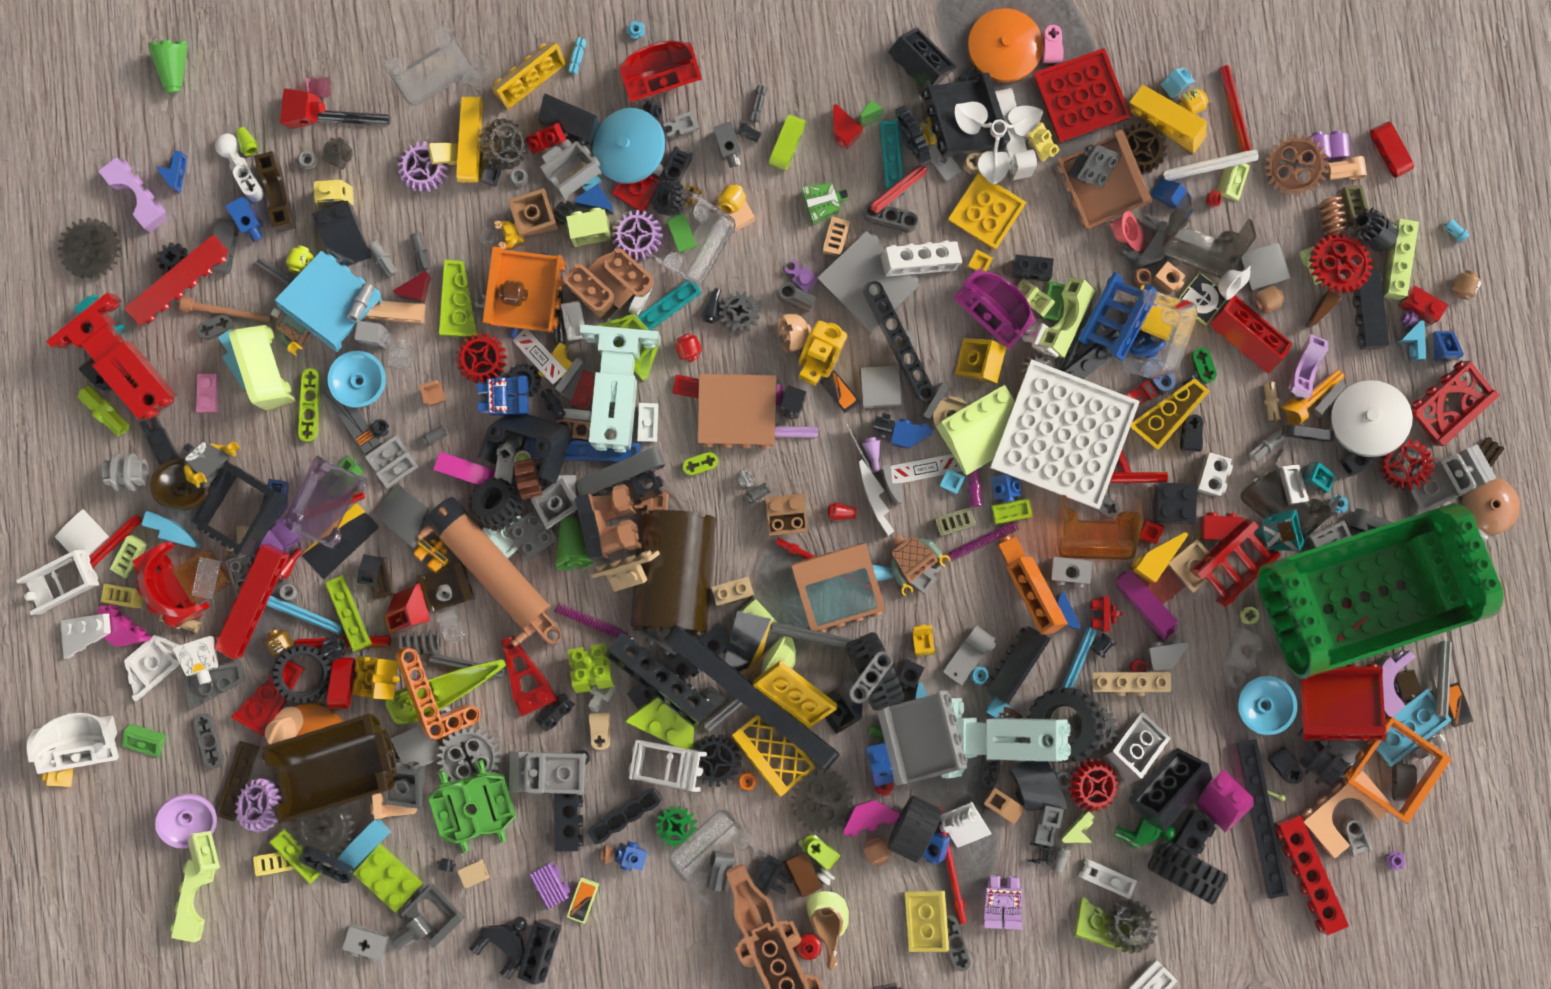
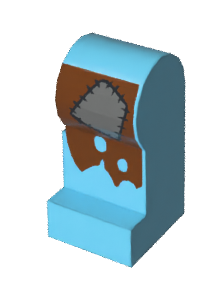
(998, 709)

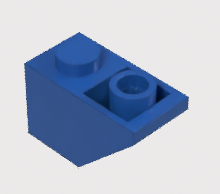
(908, 435)

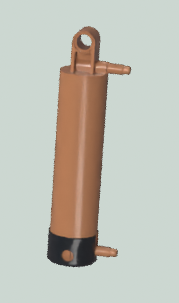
(491, 569)

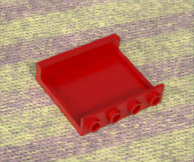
(1344, 704)

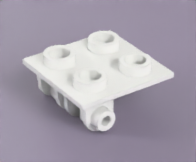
(964, 825)

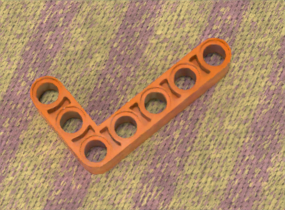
(428, 700)

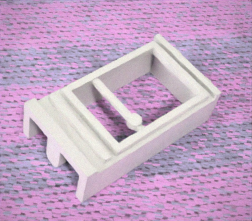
(40, 591)
(687, 769)

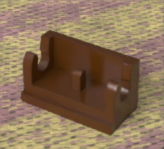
(802, 874)

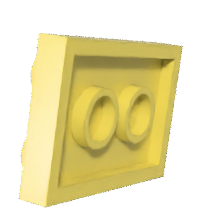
(926, 921)

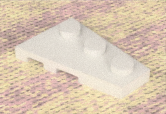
(82, 631)

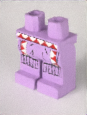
(1004, 897)

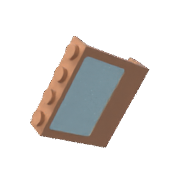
(838, 587)

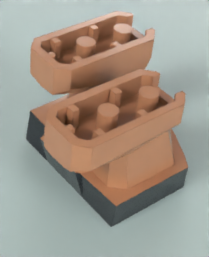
(598, 510)

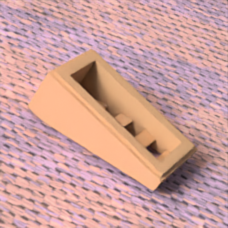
(834, 251)

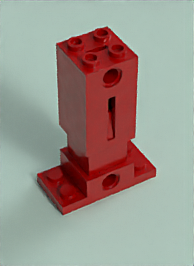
(116, 359)

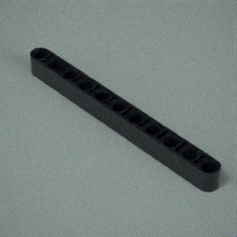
(751, 697)

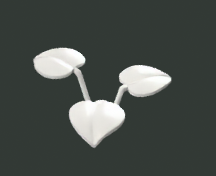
(972, 116)

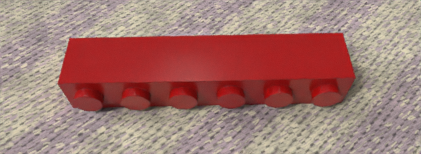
(177, 279)
(251, 601)

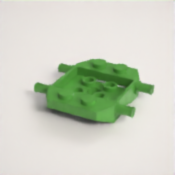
(471, 791)

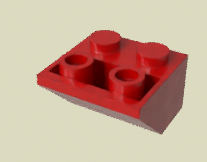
(406, 610)

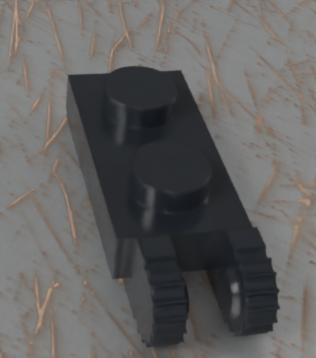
(159, 441)

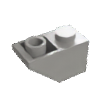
(1165, 656)

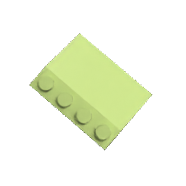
(977, 429)

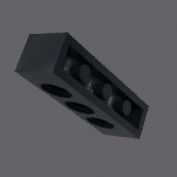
(563, 842)

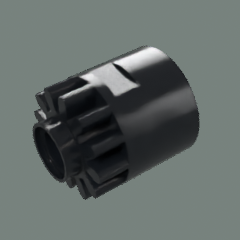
(1375, 230)

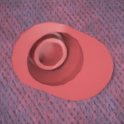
(1128, 230)

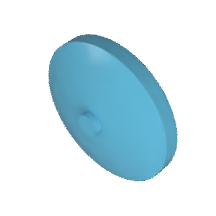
(629, 145)

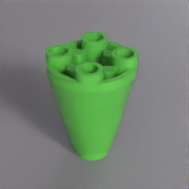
(169, 63)

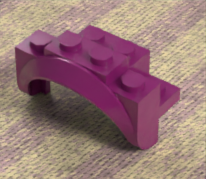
(997, 306)

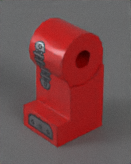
(1142, 393)

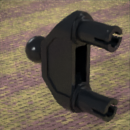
(507, 940)

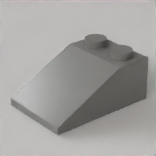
(1136, 748)

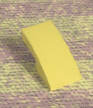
(443, 153)

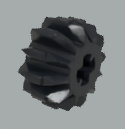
(168, 253)

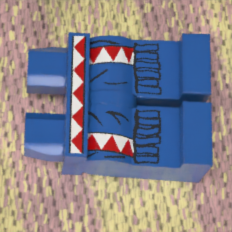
(501, 396)

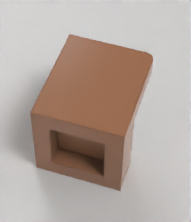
(432, 393)

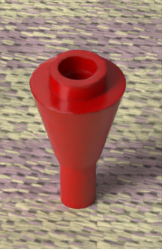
(290, 563)

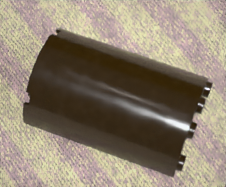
(679, 576)
(331, 766)

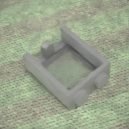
(571, 169)

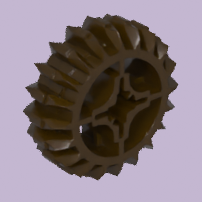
(1153, 138)

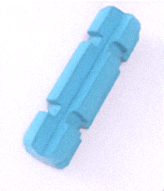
(576, 56)

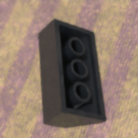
(1017, 664)
(1171, 789)

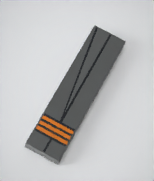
(355, 424)

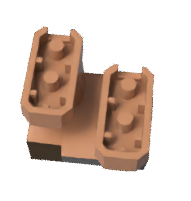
(608, 282)

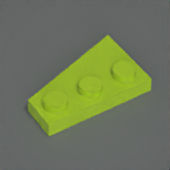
(1091, 924)

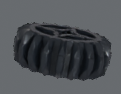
(719, 743)

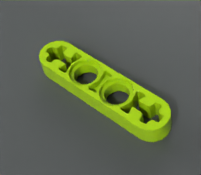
(309, 405)

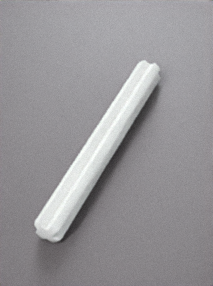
(1210, 165)

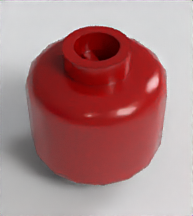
(688, 347)
(806, 940)

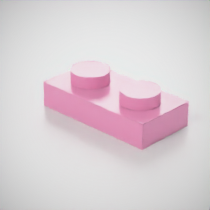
(207, 393)

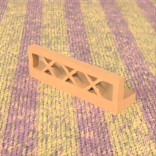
(398, 312)

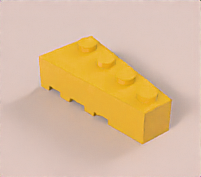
(1165, 418)

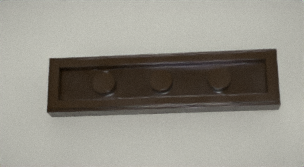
(237, 780)

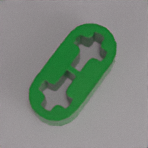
(1208, 364)

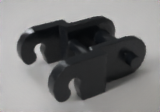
(1047, 860)

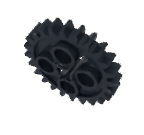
(912, 135)

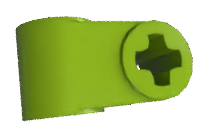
(822, 853)

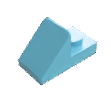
(1416, 337)

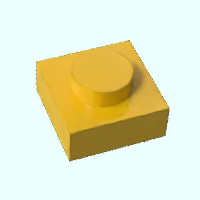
(979, 261)

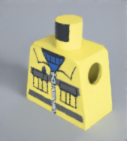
(331, 193)

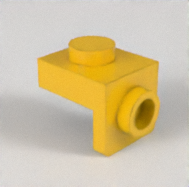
(923, 640)
(58, 777)

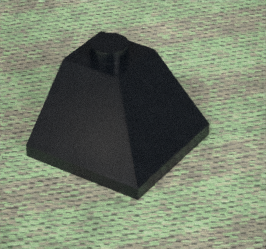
(847, 711)

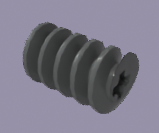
(422, 642)

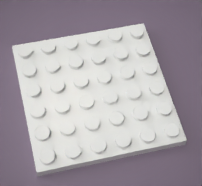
(1064, 434)

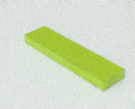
(348, 613)

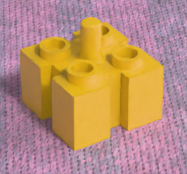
(375, 678)

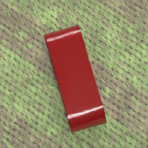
(1391, 149)
(341, 683)

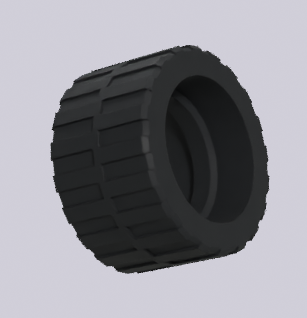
(914, 829)

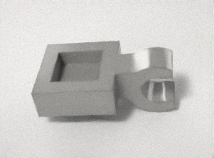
(599, 696)

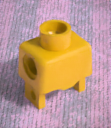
(821, 347)

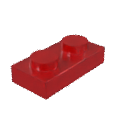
(584, 391)

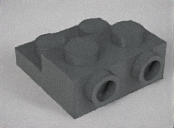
(407, 786)

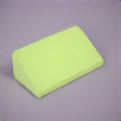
(1233, 181)
(203, 852)

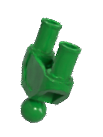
(1144, 833)

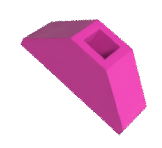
(122, 628)
(868, 816)

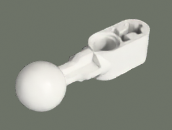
(228, 147)

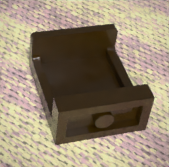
(455, 577)

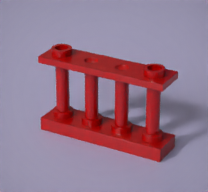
(1218, 556)

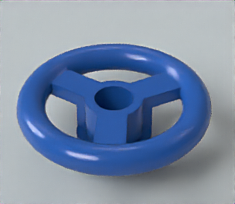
(1148, 347)

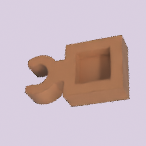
(656, 503)

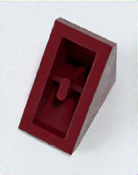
(415, 289)

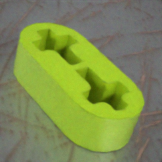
(702, 468)

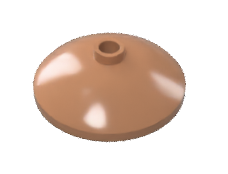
(1487, 517)

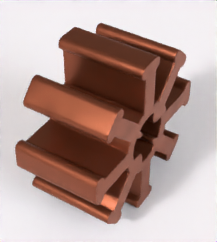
(528, 478)

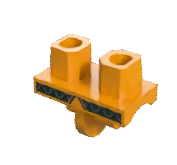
(438, 560)

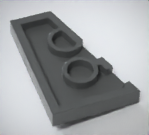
(222, 679)

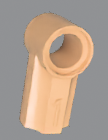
(1352, 168)

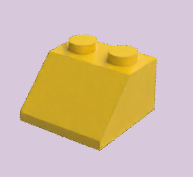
(980, 360)

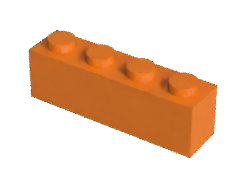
(1036, 595)

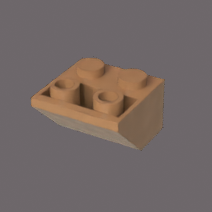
(786, 514)

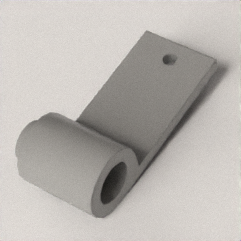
(969, 654)

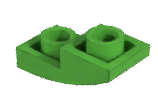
(681, 233)

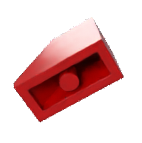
(845, 128)

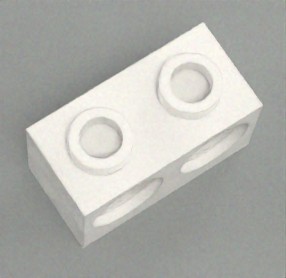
(1209, 473)

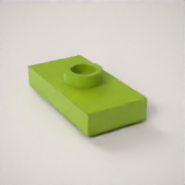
(1011, 511)

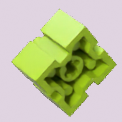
(590, 668)

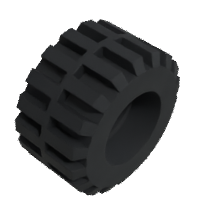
(487, 495)

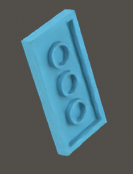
(1418, 716)

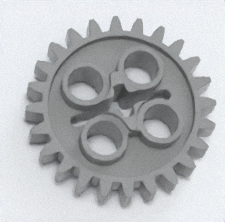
(485, 750)

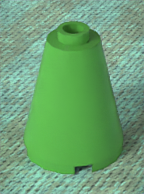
(571, 546)

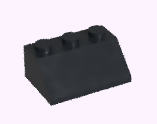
(921, 58)
(573, 121)

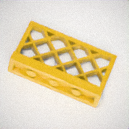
(762, 765)

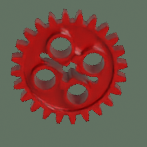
(1331, 275)

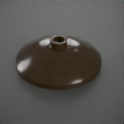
(170, 479)

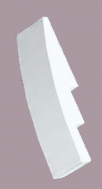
(873, 490)

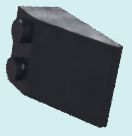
(342, 233)

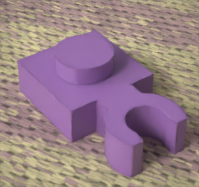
(803, 278)

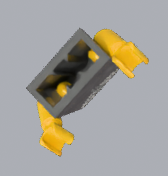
(206, 461)

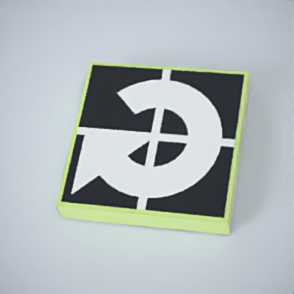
(1205, 296)

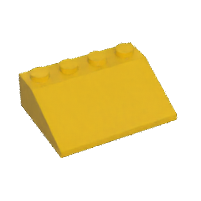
(529, 74)

